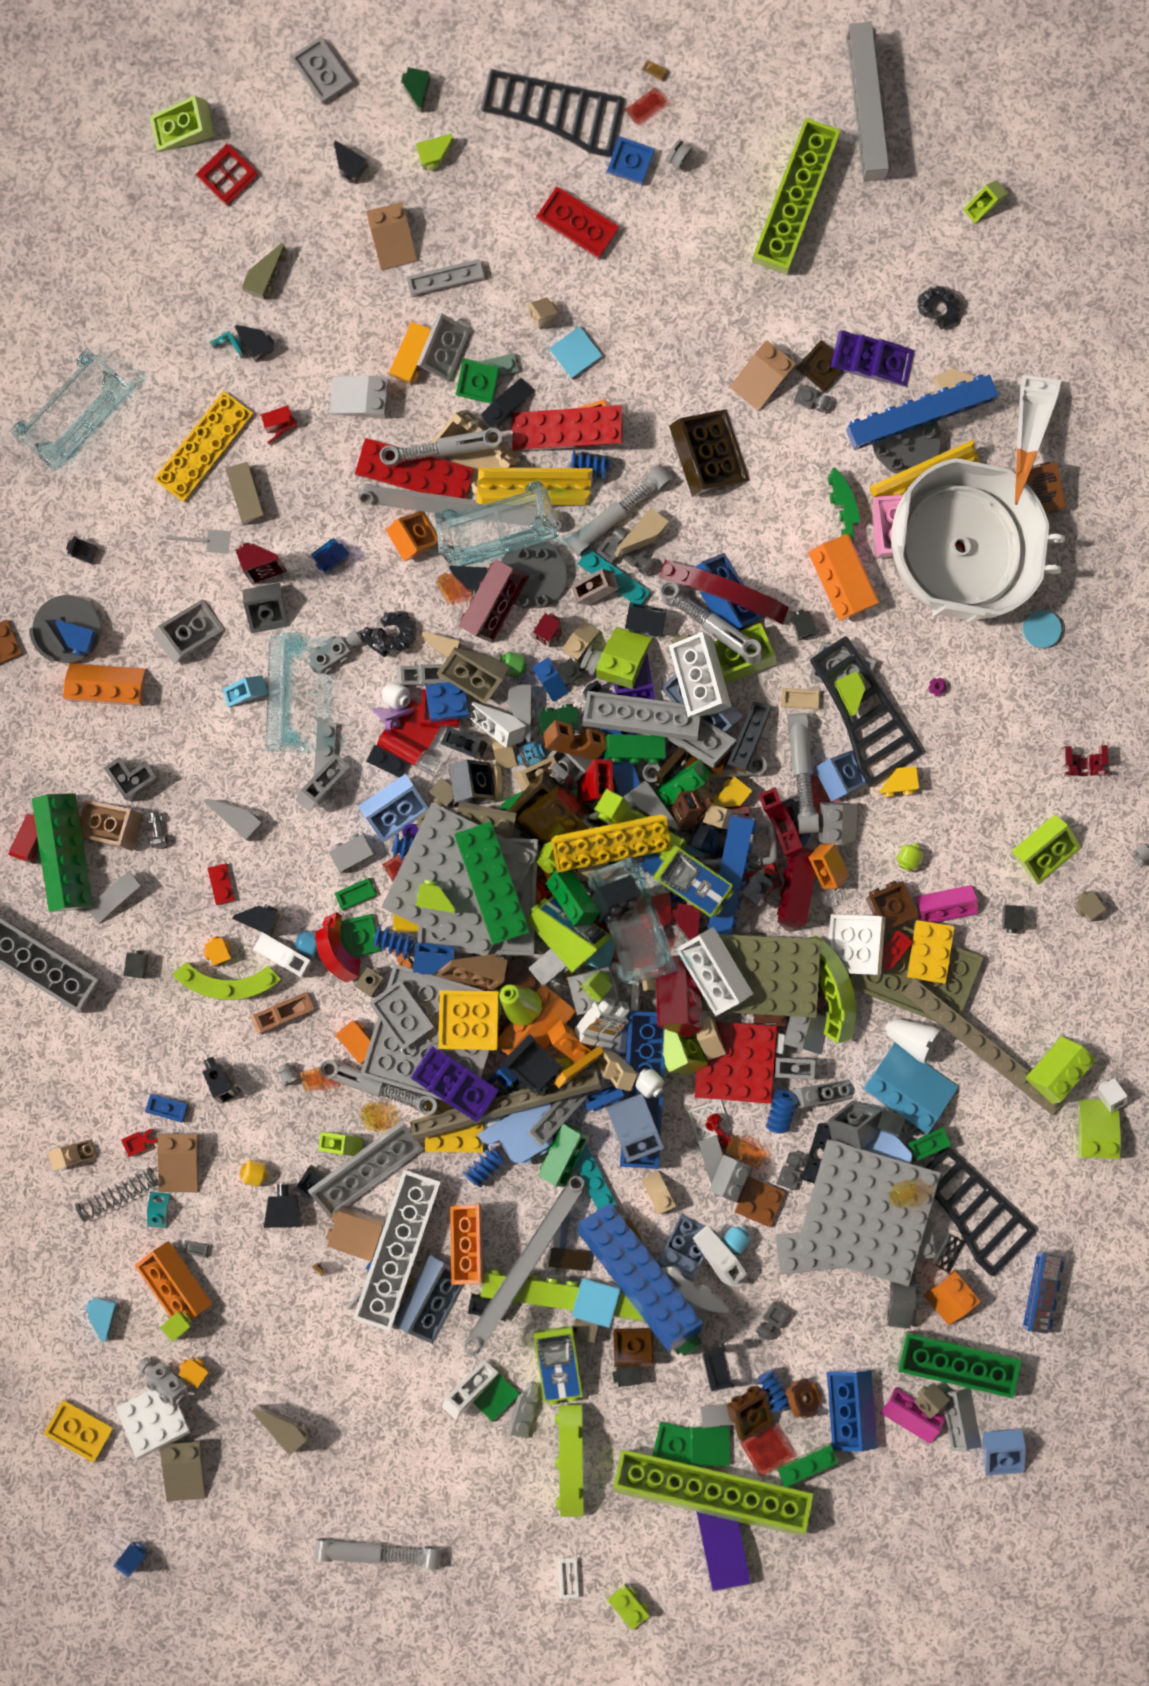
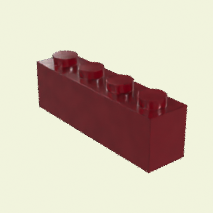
(796, 891)

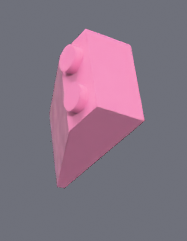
(883, 516)

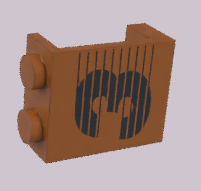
(1047, 485)

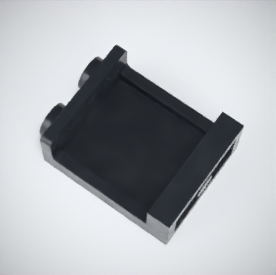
(533, 1066)

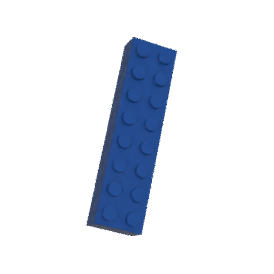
(645, 1051)
(639, 1277)

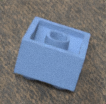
(840, 775)
(1003, 1452)

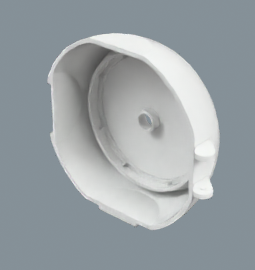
(1001, 540)

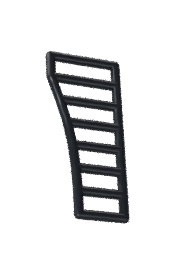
(556, 128)
(851, 727)
(959, 1220)

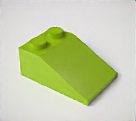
(182, 124)
(623, 657)
(683, 1053)
(1098, 1130)

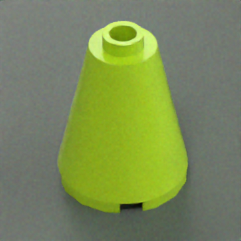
(520, 1004)

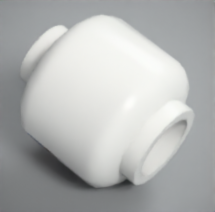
(396, 696)
(649, 1083)

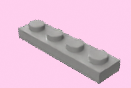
(445, 277)
(325, 747)
(555, 1117)

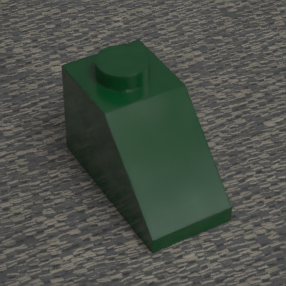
(416, 86)
(689, 1346)

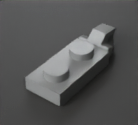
(524, 1412)

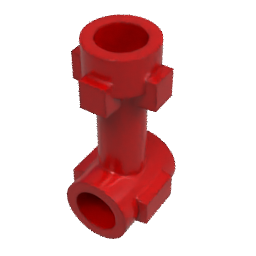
(713, 1124)

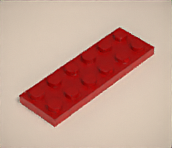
(567, 428)
(418, 475)

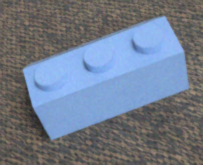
(393, 808)

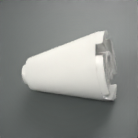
(913, 1037)

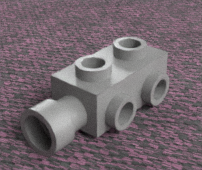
(330, 656)
(160, 1379)

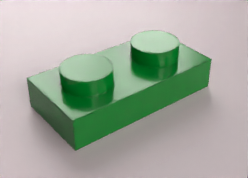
(929, 1144)

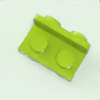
(629, 1607)

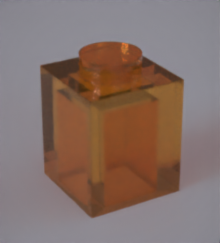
(449, 587)
(313, 1079)

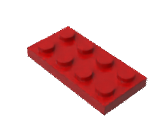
(577, 222)

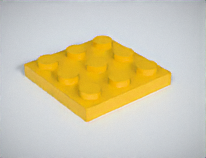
(468, 1020)
(457, 1140)

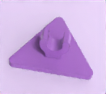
(391, 716)

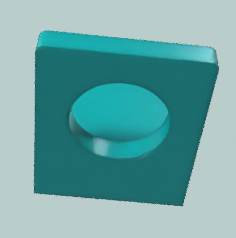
(227, 336)
(157, 1211)

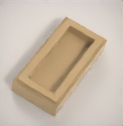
(800, 698)

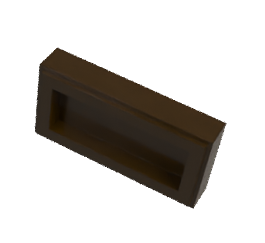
(671, 765)
(568, 1259)

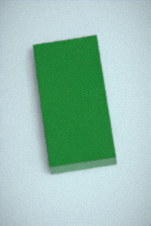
(355, 894)

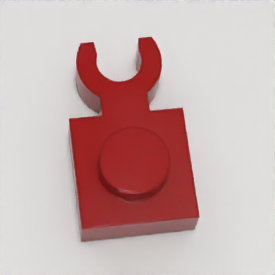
(136, 1143)

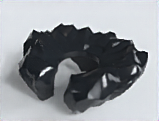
(946, 296)
(403, 640)

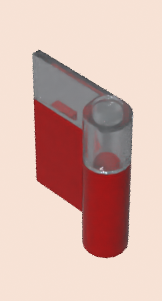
(417, 743)

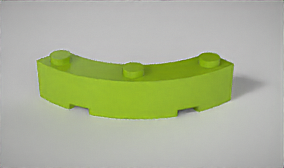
(616, 810)
(227, 989)
(839, 993)
(570, 1461)

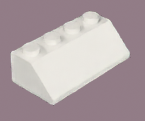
(700, 675)
(714, 971)

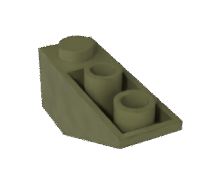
(258, 277)

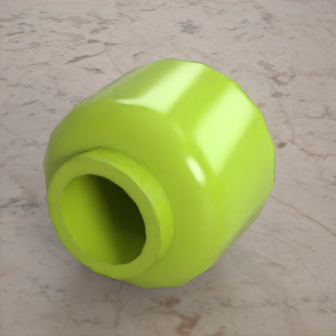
(910, 857)

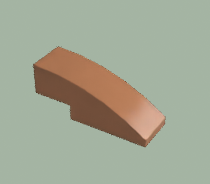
(282, 1013)

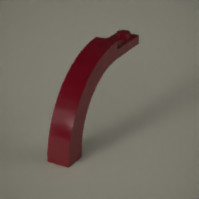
(725, 589)

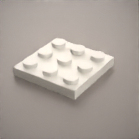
(858, 942)
(151, 1423)

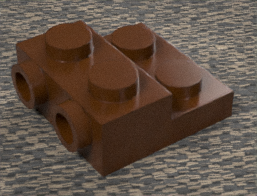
(893, 904)
(519, 975)
(750, 1412)

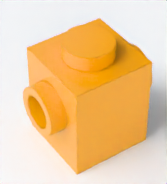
(218, 950)
(193, 1371)

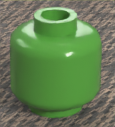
(516, 664)

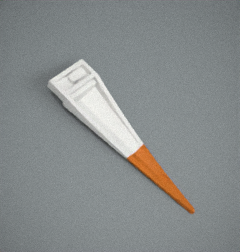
(1036, 408)

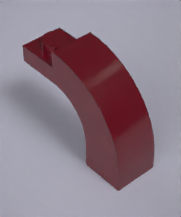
(782, 820)

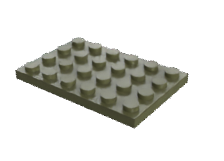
(779, 973)
(889, 985)

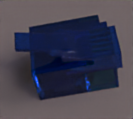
(330, 556)

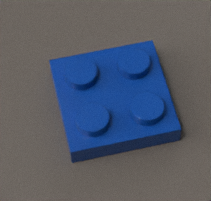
(630, 160)
(446, 702)
(596, 1101)

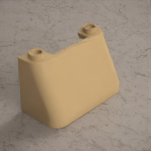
(467, 422)

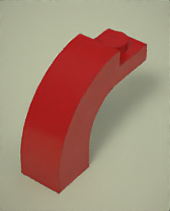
(332, 952)

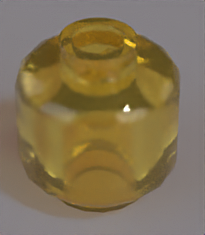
(373, 1116)
(903, 1194)

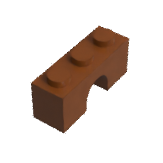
(587, 745)

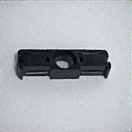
(812, 1165)

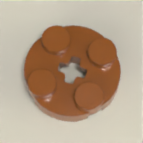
(796, 1394)

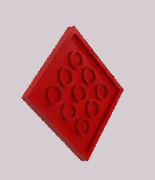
(745, 1069)

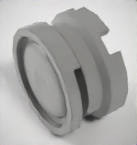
(678, 154)
(591, 660)

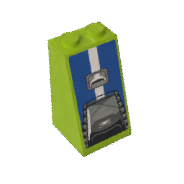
(693, 882)
(567, 941)
(558, 1364)

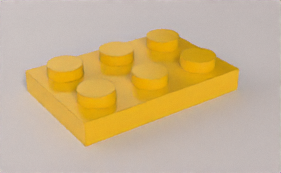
(930, 952)
(78, 1431)

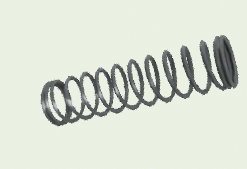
(79, 1206)

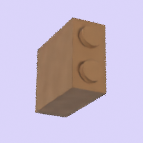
(355, 1233)

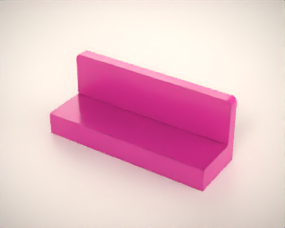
(947, 904)
(907, 1414)

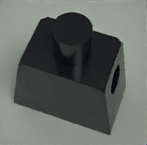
(761, 886)
(221, 1087)
(282, 1210)

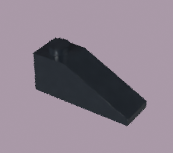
(506, 403)

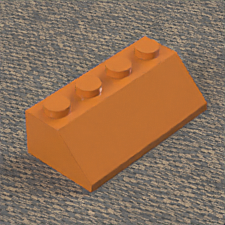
(843, 577)
(104, 684)
(552, 1011)
(466, 1244)
(172, 1282)

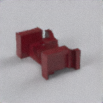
(1086, 763)

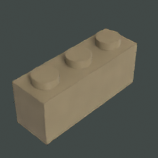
(246, 493)

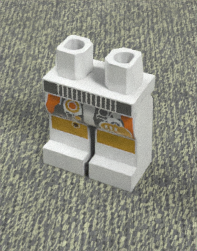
(602, 1023)

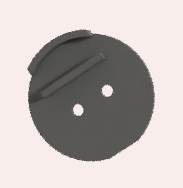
(895, 452)
(535, 561)
(46, 635)

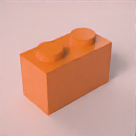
(829, 866)
(355, 1040)
(566, 1041)

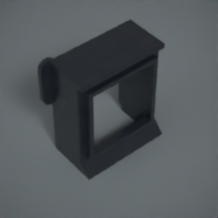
(716, 1368)

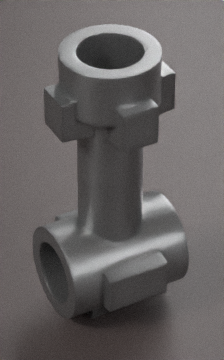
(158, 841)

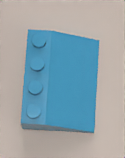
(910, 1088)

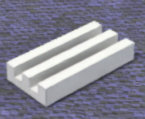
(568, 1561)

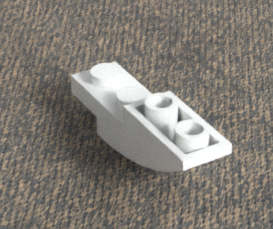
(697, 1296)

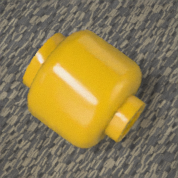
(253, 1173)

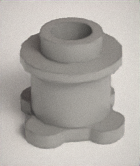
(1141, 854)
(287, 1074)

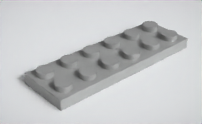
(639, 716)
(366, 1169)

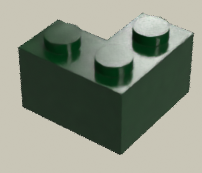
(565, 714)

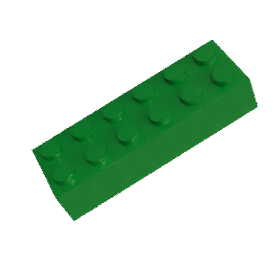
(62, 852)
(491, 882)
(958, 1365)

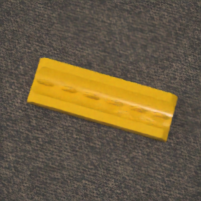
(203, 446)
(900, 482)
(563, 485)
(611, 843)

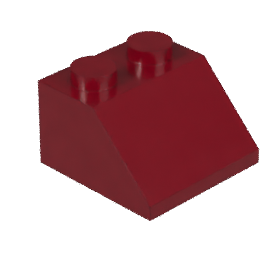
(687, 920)

